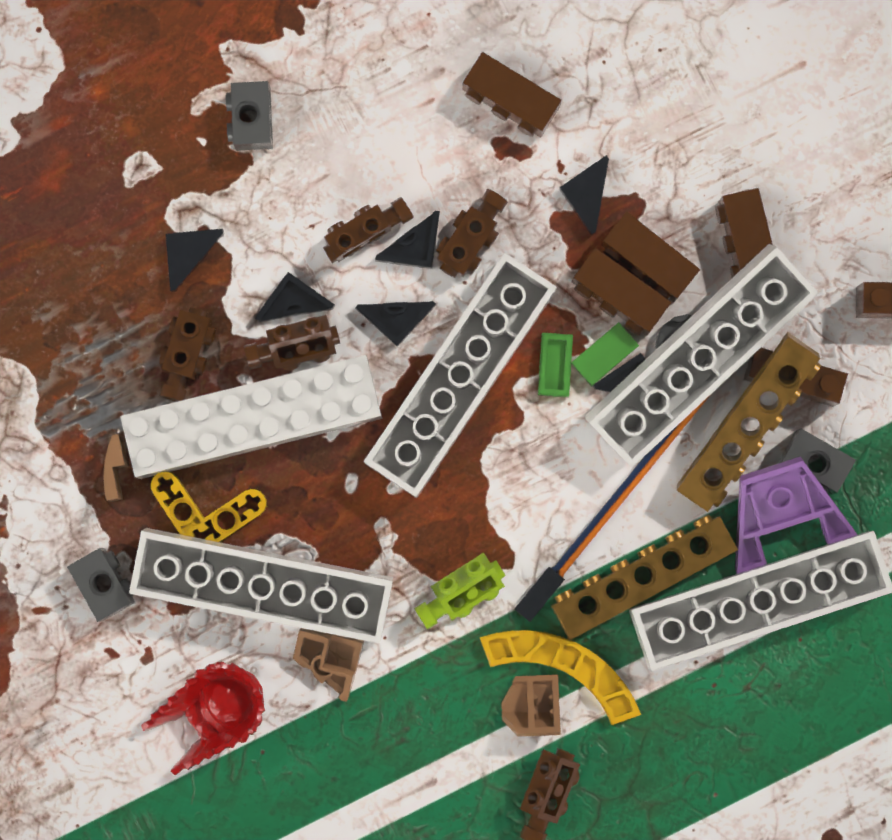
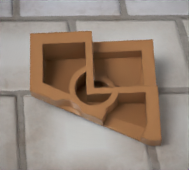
(330, 658)

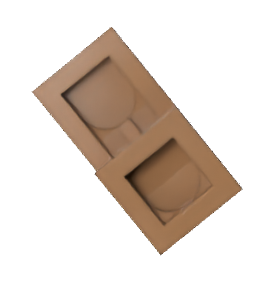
(115, 459)

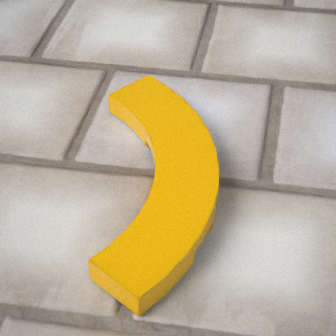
(569, 658)

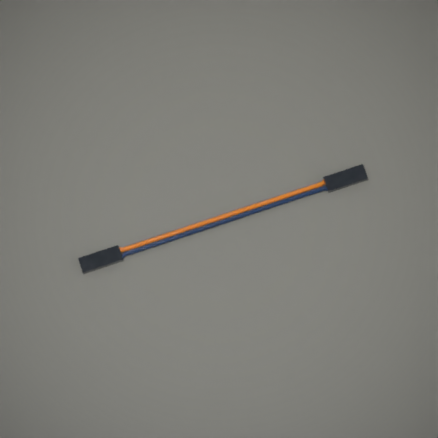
(550, 580)

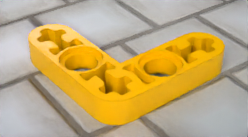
(197, 520)

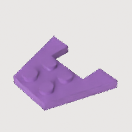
(779, 499)

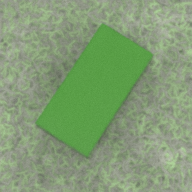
(605, 354)
(555, 365)

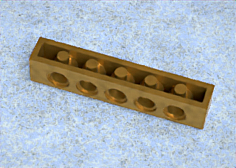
(788, 352)
(718, 545)

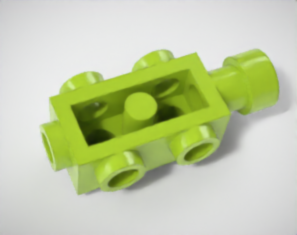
(462, 590)

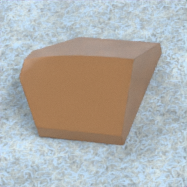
(533, 706)

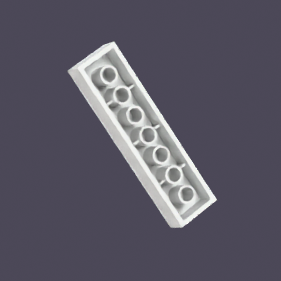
(701, 354)
(460, 375)
(251, 417)
(261, 585)
(761, 600)

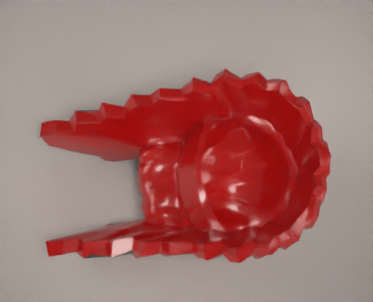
(220, 704)

